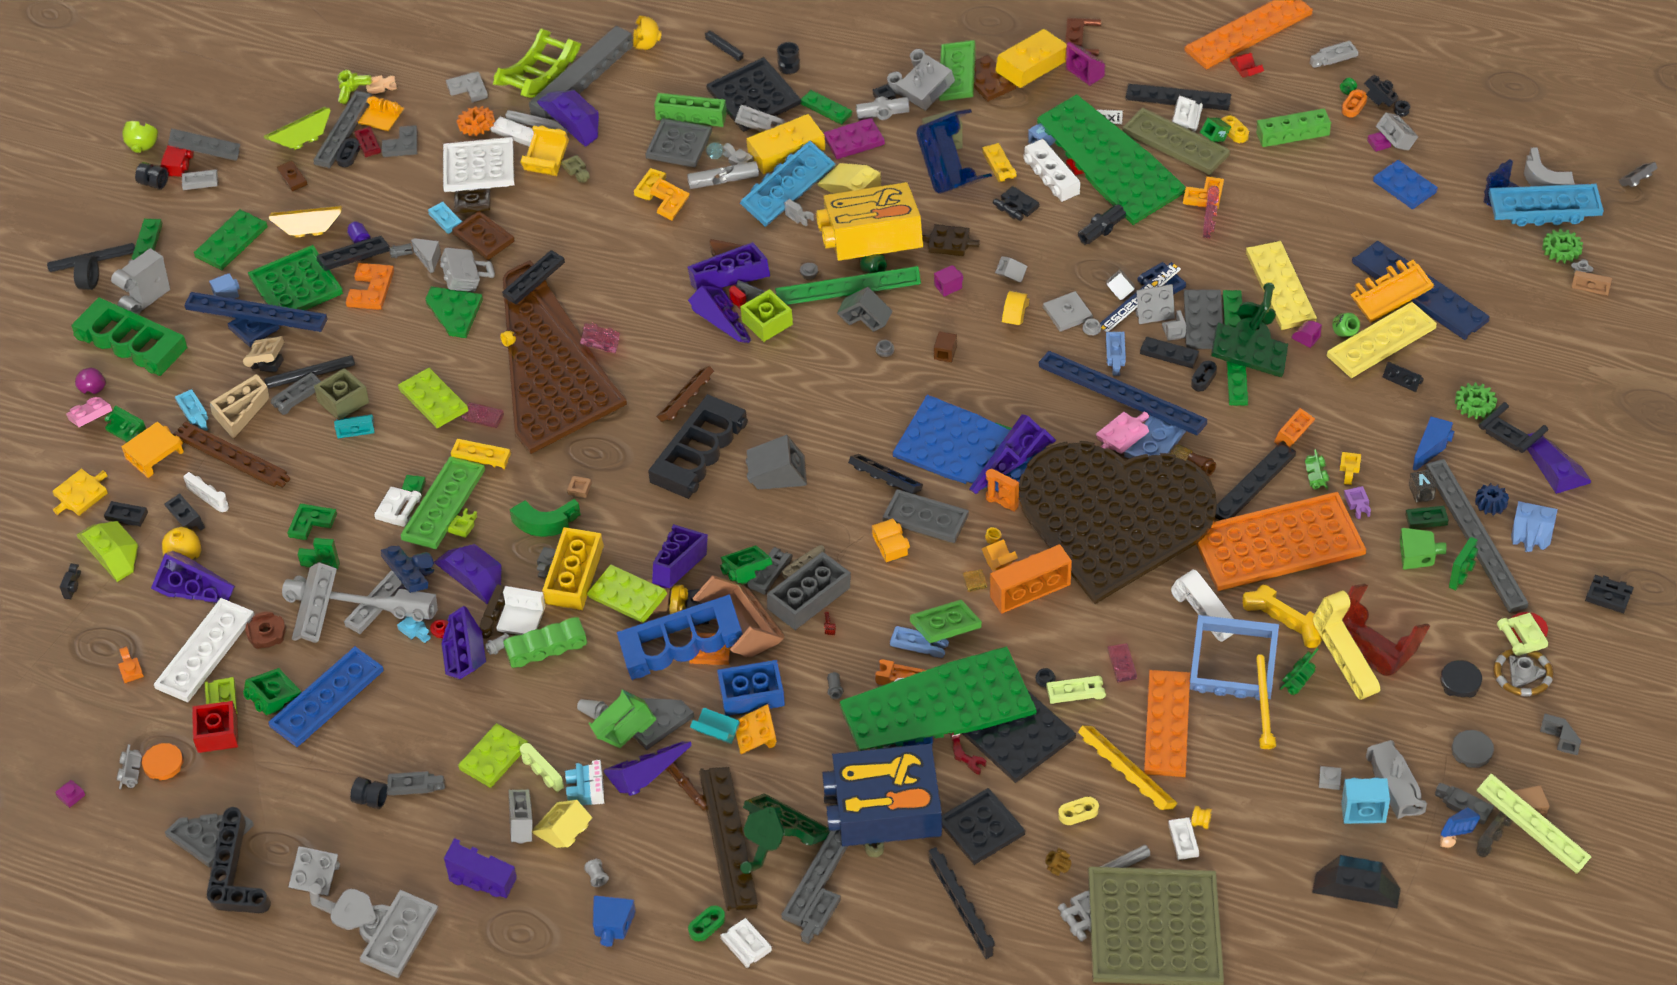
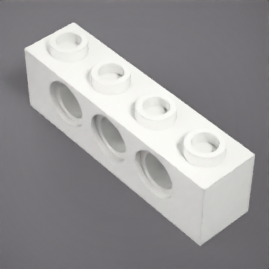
(1052, 170)

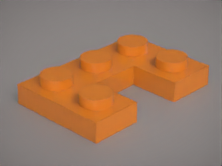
(379, 278)

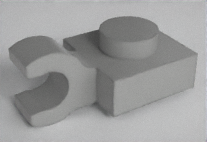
(736, 157)
(794, 211)

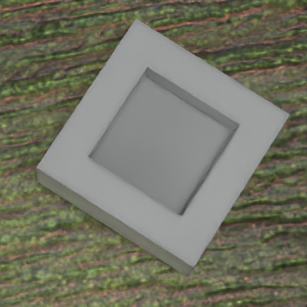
(1330, 777)

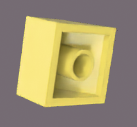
(563, 823)

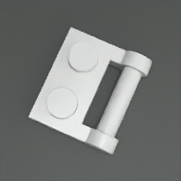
(393, 503)

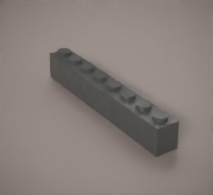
(587, 67)

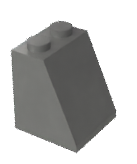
(776, 464)

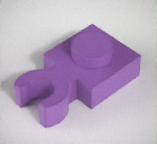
(1358, 499)

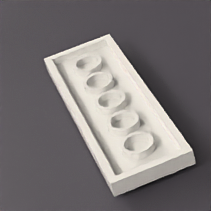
(204, 650)

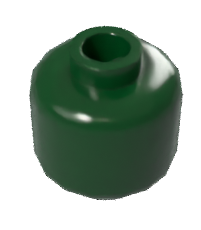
(873, 263)

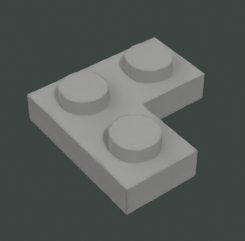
(468, 83)

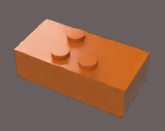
(1030, 578)

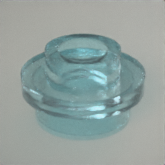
(714, 150)

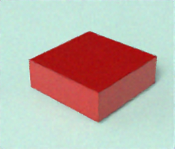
(737, 296)

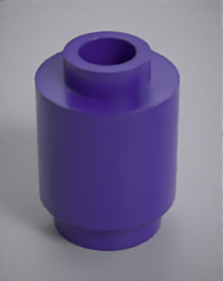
(357, 232)

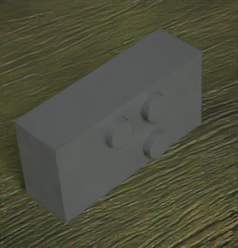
(808, 590)

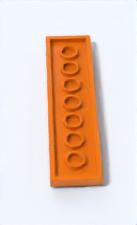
(1247, 31)

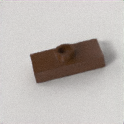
(291, 175)

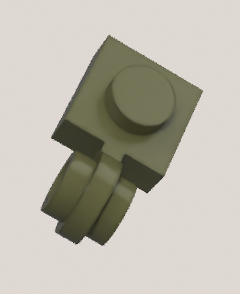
(576, 166)

